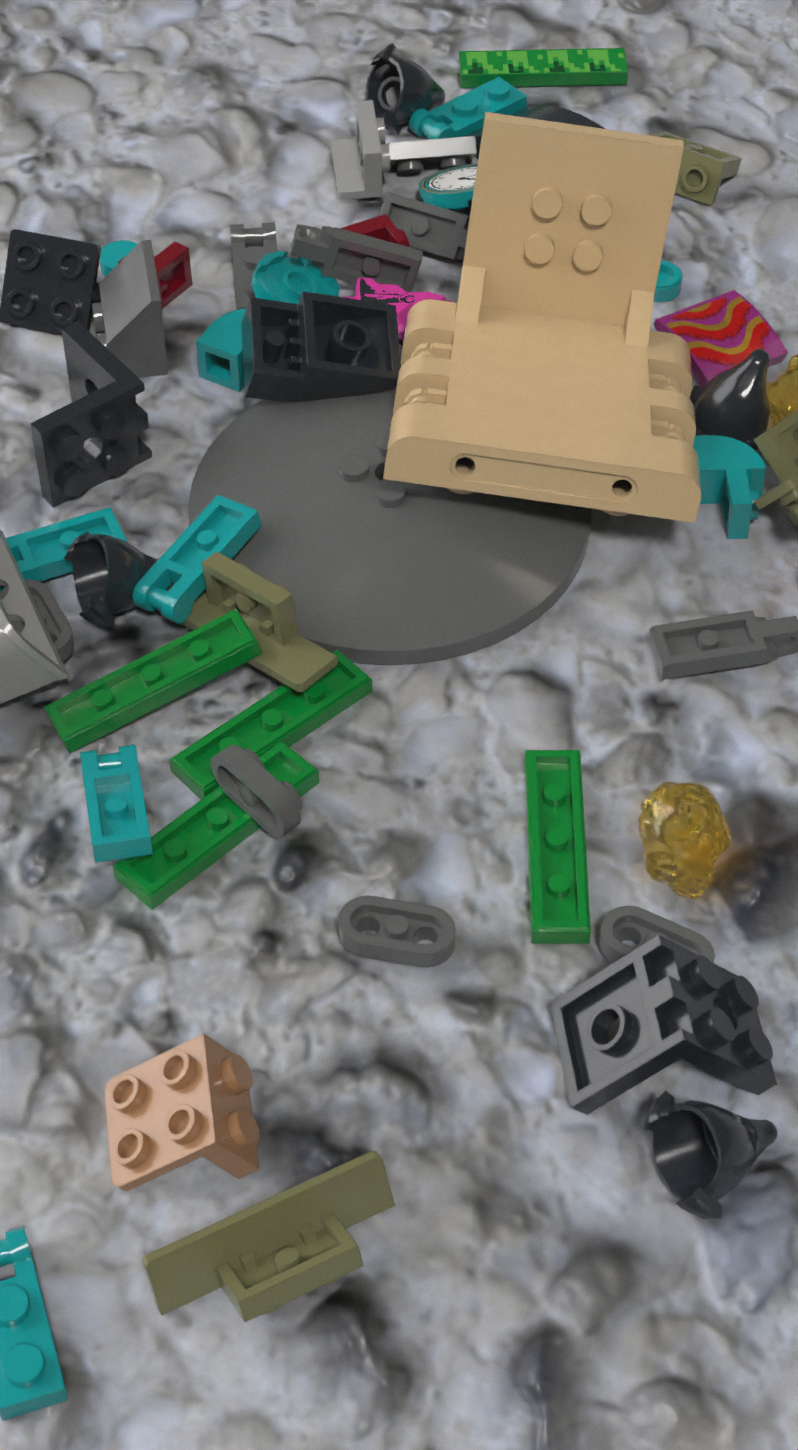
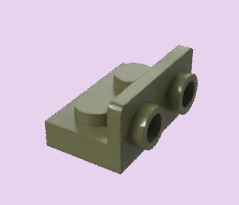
(702, 169)

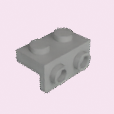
(361, 159)

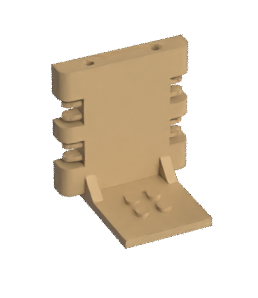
(549, 355)

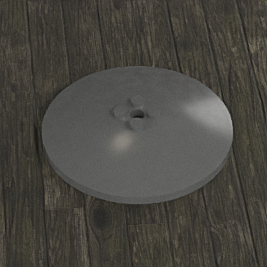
(384, 563)

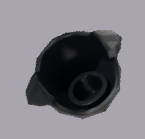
(400, 88)
(735, 401)
(105, 575)
(704, 1150)

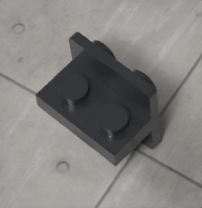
(49, 281)

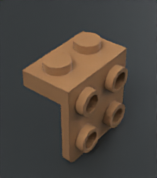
(181, 1109)

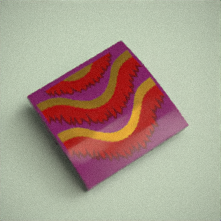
(722, 334)

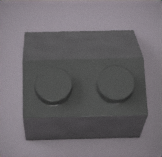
(133, 314)

